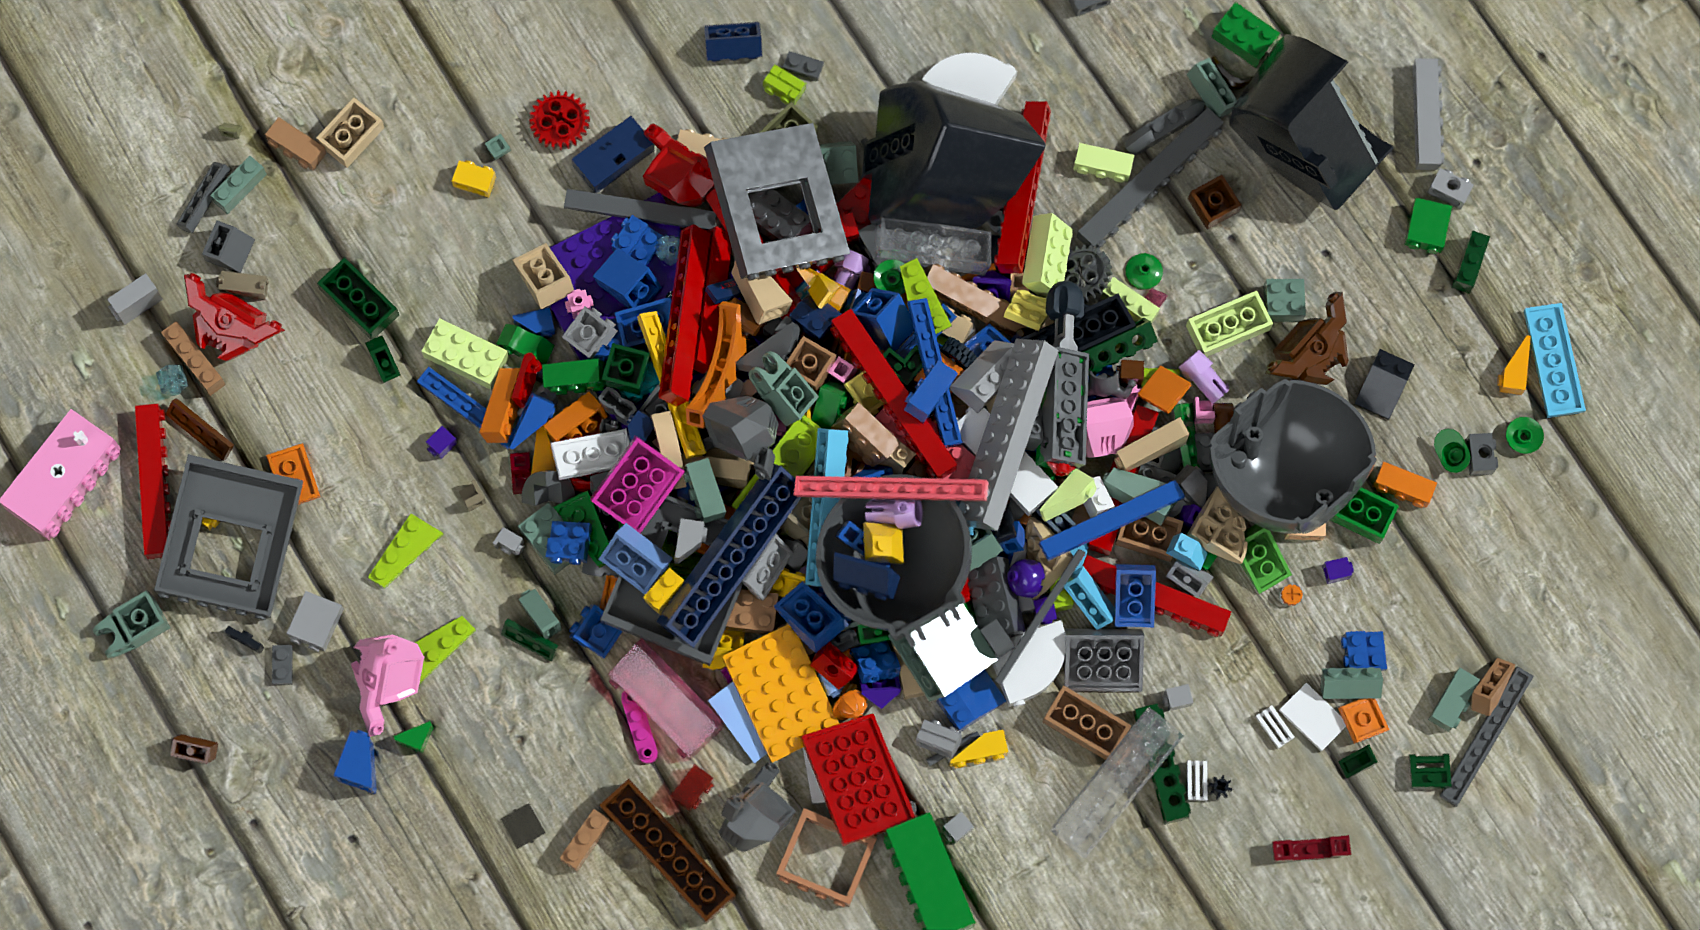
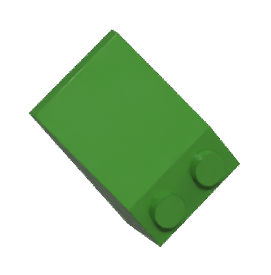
(1263, 559)

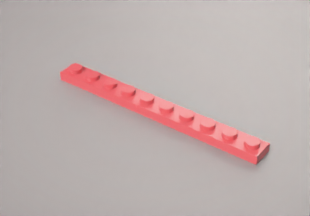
(891, 488)

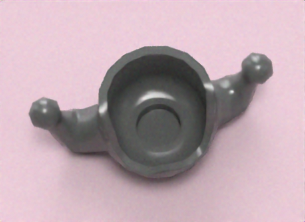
(1106, 385)

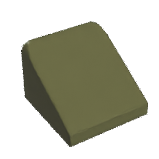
(230, 130)

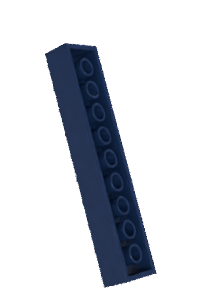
(730, 557)

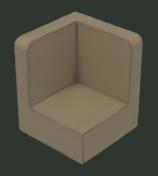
(472, 496)

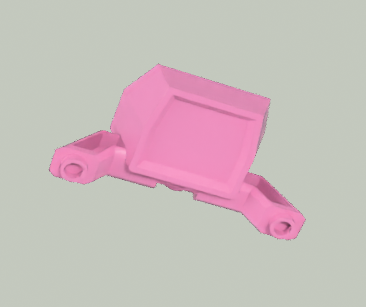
(1109, 424)
(386, 674)

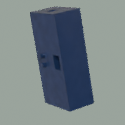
(613, 154)

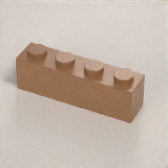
(193, 358)

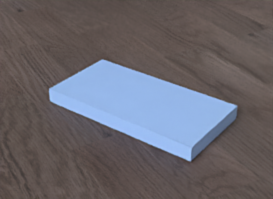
(735, 717)

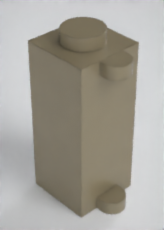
(243, 285)

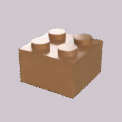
(812, 362)

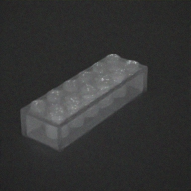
(933, 243)

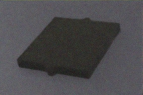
(523, 826)

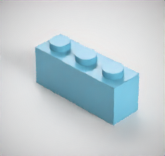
(1090, 598)

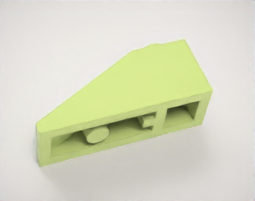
(1070, 494)

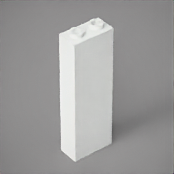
(1031, 484)

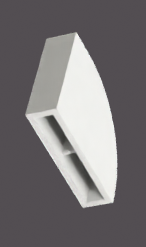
(973, 76)
(1036, 665)

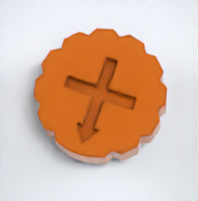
(1291, 595)

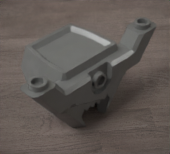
(743, 429)
(755, 813)

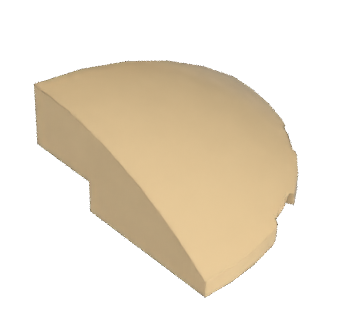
(1220, 529)
(1053, 568)

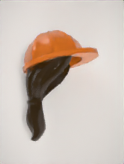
(851, 702)

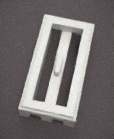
(1265, 713)
(1197, 797)

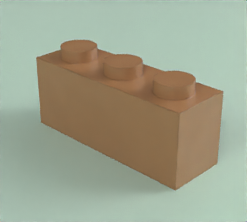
(295, 144)
(585, 840)

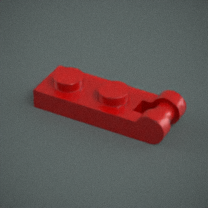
(526, 379)

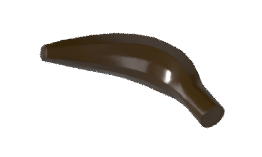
(1232, 81)

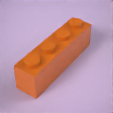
(501, 408)

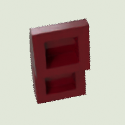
(520, 470)

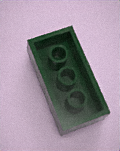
(358, 299)

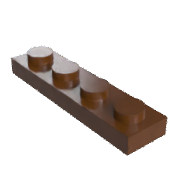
(199, 429)

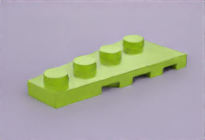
(918, 287)
(408, 544)
(442, 643)

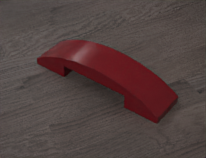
(1311, 849)

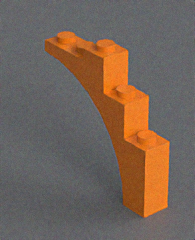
(722, 370)

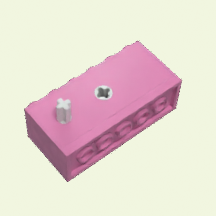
(60, 475)

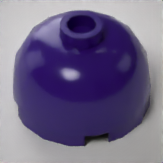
(1026, 577)

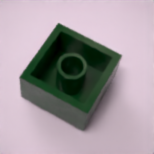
(626, 369)

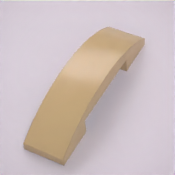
(668, 441)

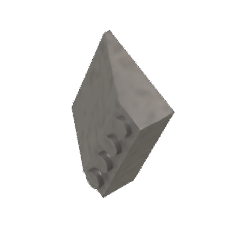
(1104, 659)

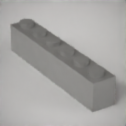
(1427, 114)

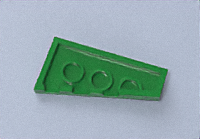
(1188, 451)
(582, 510)

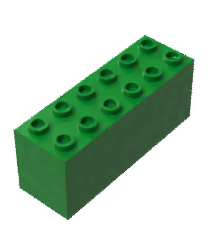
(928, 875)

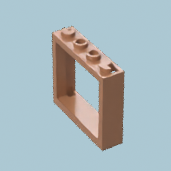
(805, 885)

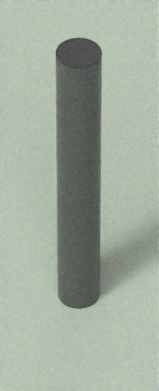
(966, 741)

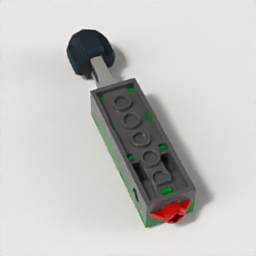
(1067, 388)

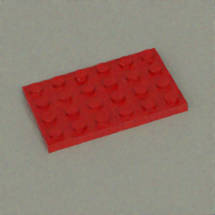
(857, 778)

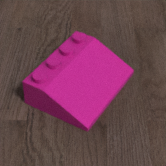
(637, 485)

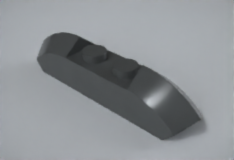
(1164, 126)

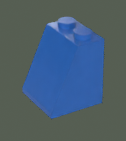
(627, 280)
(884, 318)
(358, 763)

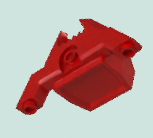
(677, 170)
(227, 321)

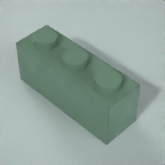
(1212, 88)
(238, 185)
(704, 491)
(1351, 683)
(1454, 700)

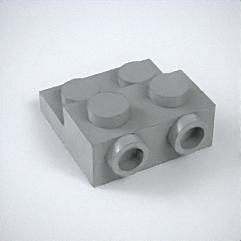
(590, 332)

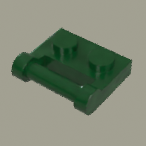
(1430, 777)

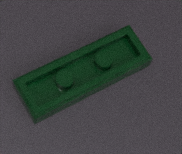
(529, 640)

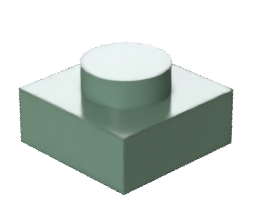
(497, 147)

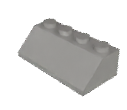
(983, 377)

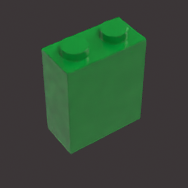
(1427, 225)

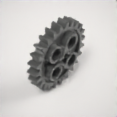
(1097, 269)

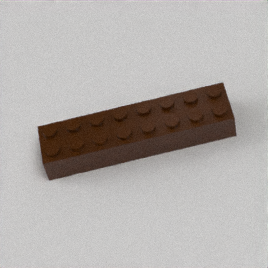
(667, 851)

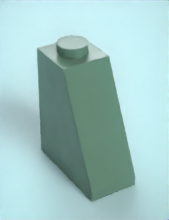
(540, 613)

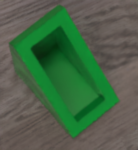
(416, 737)

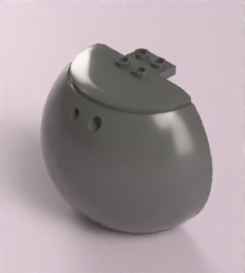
(1292, 456)

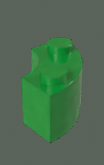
(520, 342)

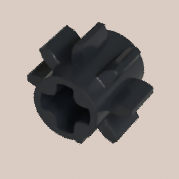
(1221, 781)

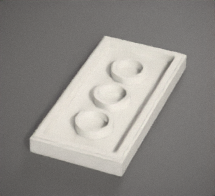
(589, 453)

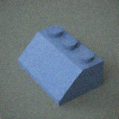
(635, 558)

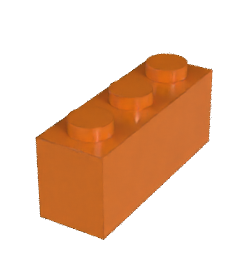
(1404, 485)

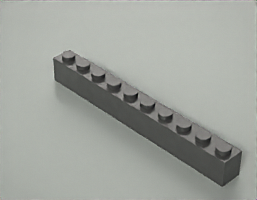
(1150, 179)

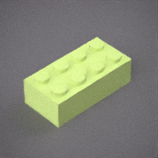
(1046, 253)
(1229, 324)
(465, 353)

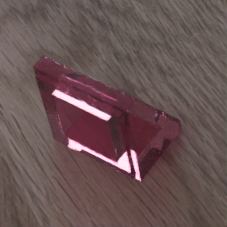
(1156, 297)

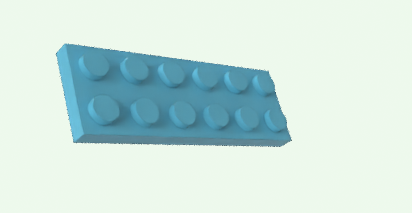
(1554, 360)

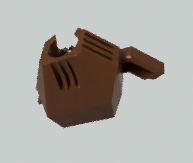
(1313, 346)

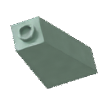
(1128, 486)

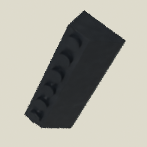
(1097, 325)

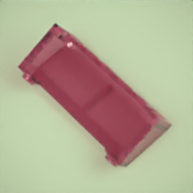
(666, 699)

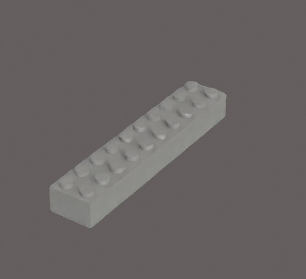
(1009, 429)

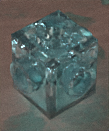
(663, 251)
(172, 379)

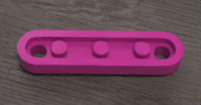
(640, 730)

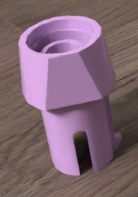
(851, 269)
(1199, 370)
(902, 512)

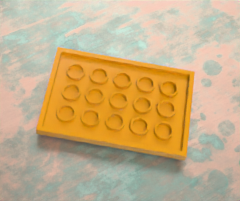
(779, 691)

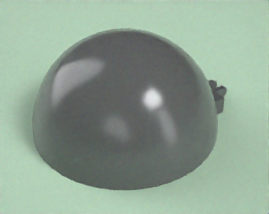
(931, 577)

